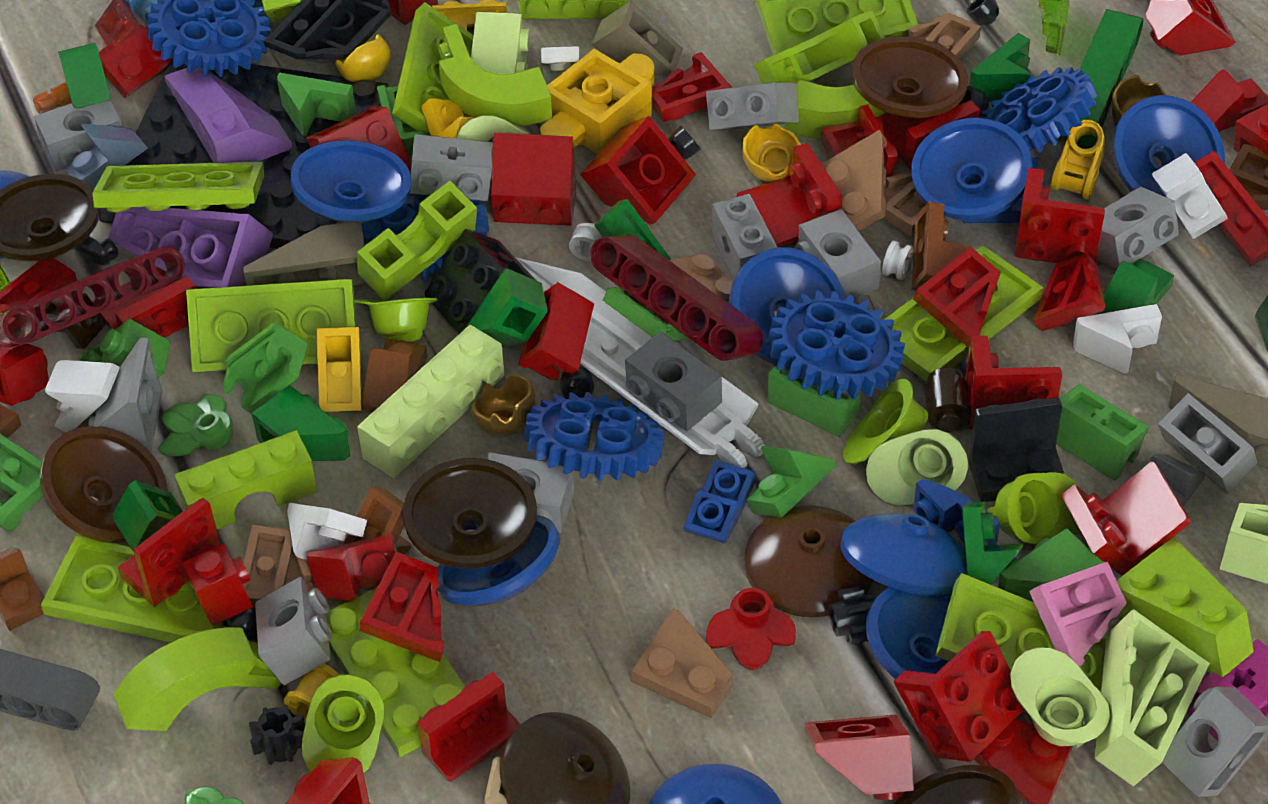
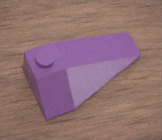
(225, 119)
(211, 242)

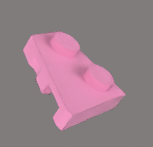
(1079, 609)

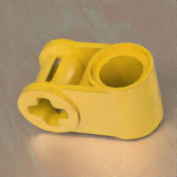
(1078, 167)

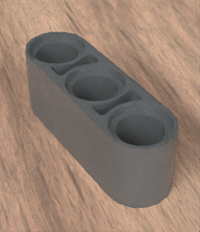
(45, 691)

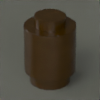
(947, 400)

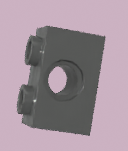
(673, 381)

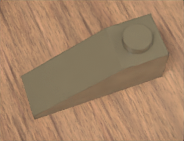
(316, 256)
(1237, 409)

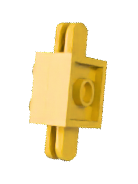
(600, 98)

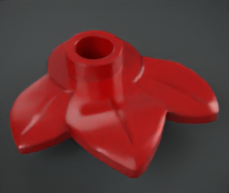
(748, 633)

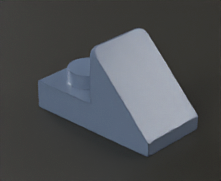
(113, 148)

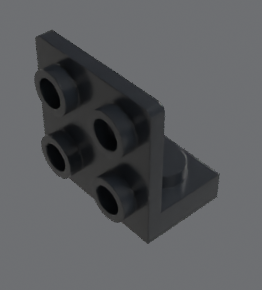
(469, 277)
(1013, 442)

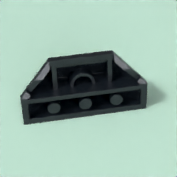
(328, 28)

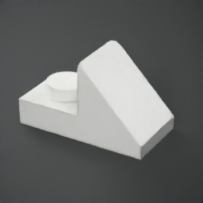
(558, 60)
(1193, 198)
(1112, 335)
(79, 389)
(320, 528)

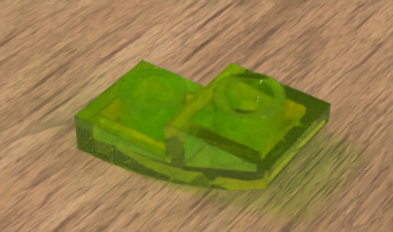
(1054, 23)

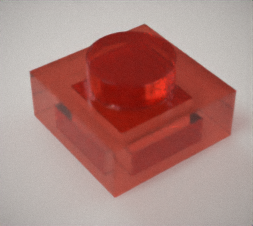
(116, 22)

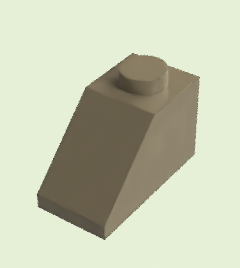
(632, 32)

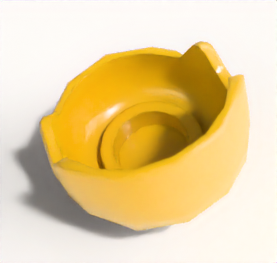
(366, 61)
(769, 152)

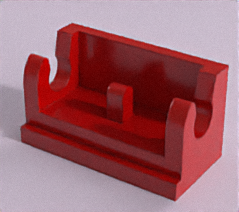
(559, 335)

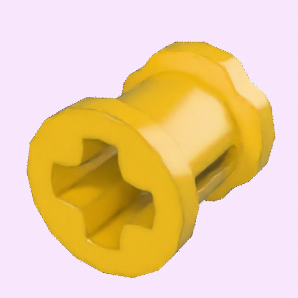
(299, 699)

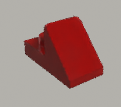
(1228, 101)
(352, 566)

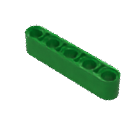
(1108, 62)

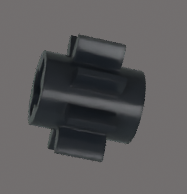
(850, 614)
(277, 734)

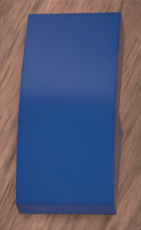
(720, 501)
(944, 507)

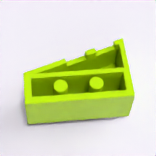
(1189, 605)

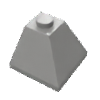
(133, 398)

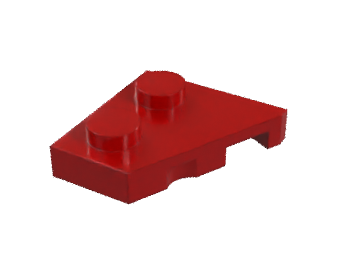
(686, 91)
(1070, 293)
(960, 294)
(407, 608)
(1027, 760)

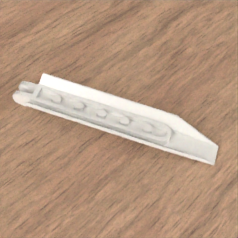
(614, 338)

